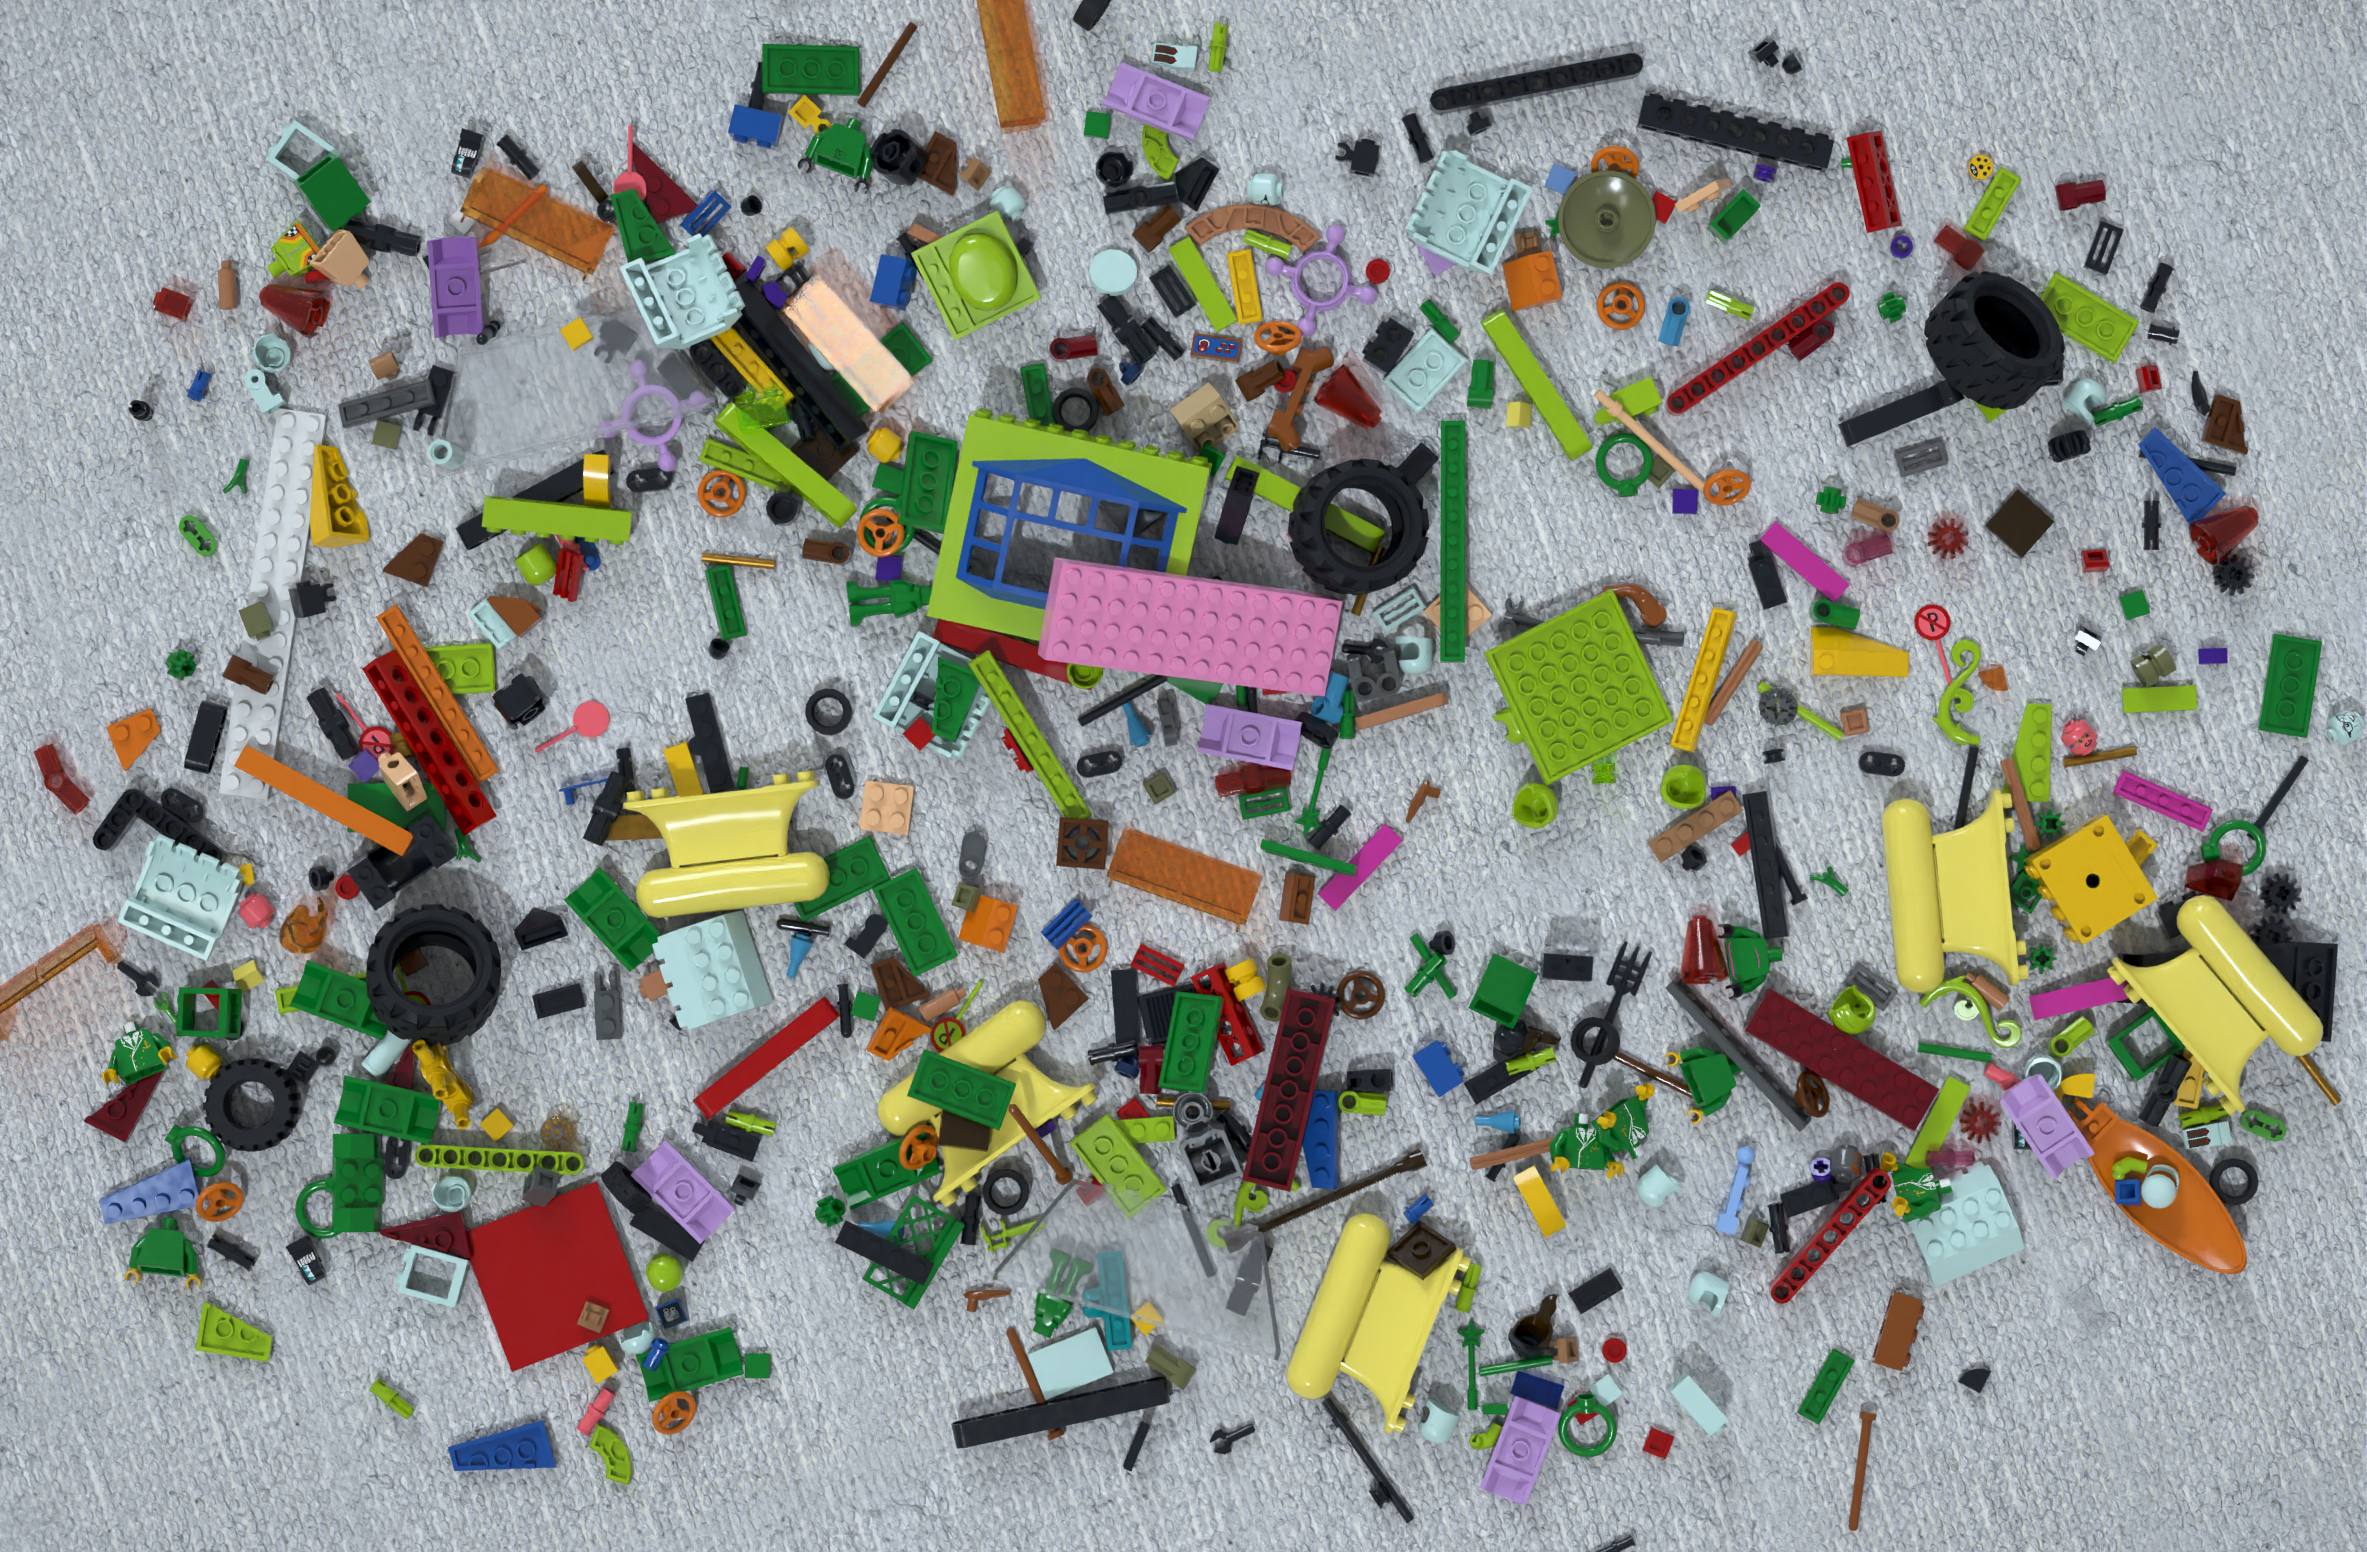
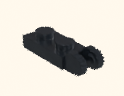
(441, 381)

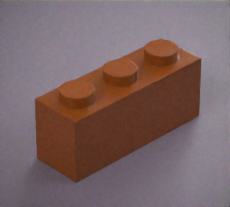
(1898, 1331)

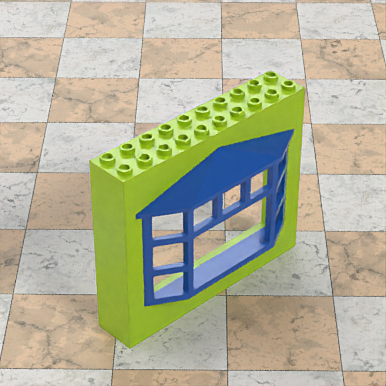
(1068, 464)

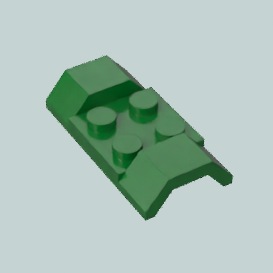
(614, 919)
(337, 999)
(388, 1110)
(880, 1173)
(357, 1183)
(693, 1364)

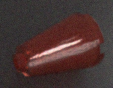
(297, 307)
(1348, 399)
(2222, 532)
(1702, 953)

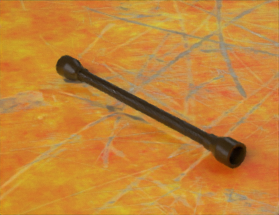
(1411, 1162)

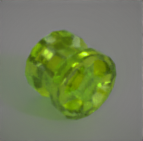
(1603, 773)

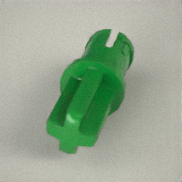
(1440, 321)
(1348, 716)

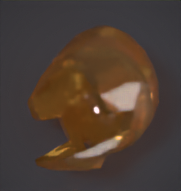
(303, 933)

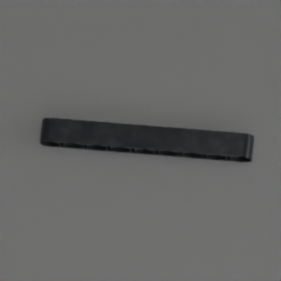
(1545, 76)
(1060, 1412)

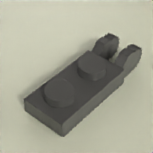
(607, 1008)

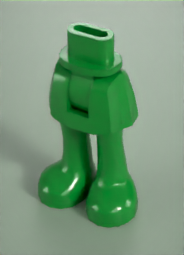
(903, 596)
(1050, 1313)

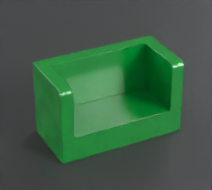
(1734, 216)

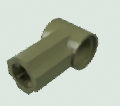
(1175, 1369)

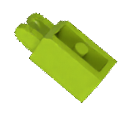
(1635, 399)

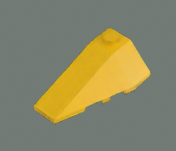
(334, 511)
(1850, 655)

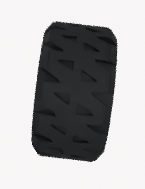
(1973, 361)
(1407, 519)
(433, 927)

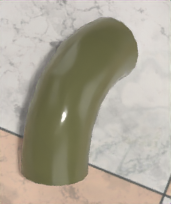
(1279, 979)

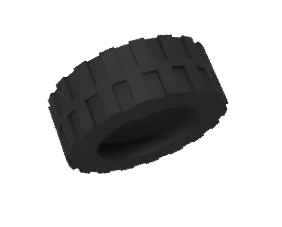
(625, 1188)

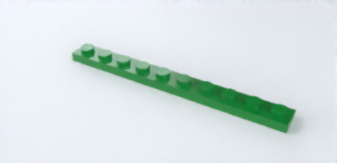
(1452, 543)

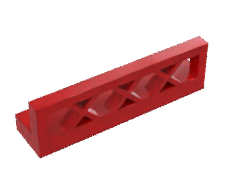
(1872, 181)
(1236, 1015)

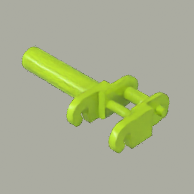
(1011, 1232)

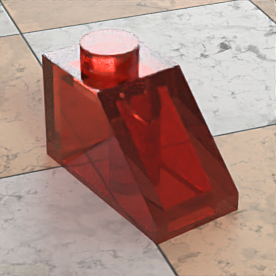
(2215, 878)

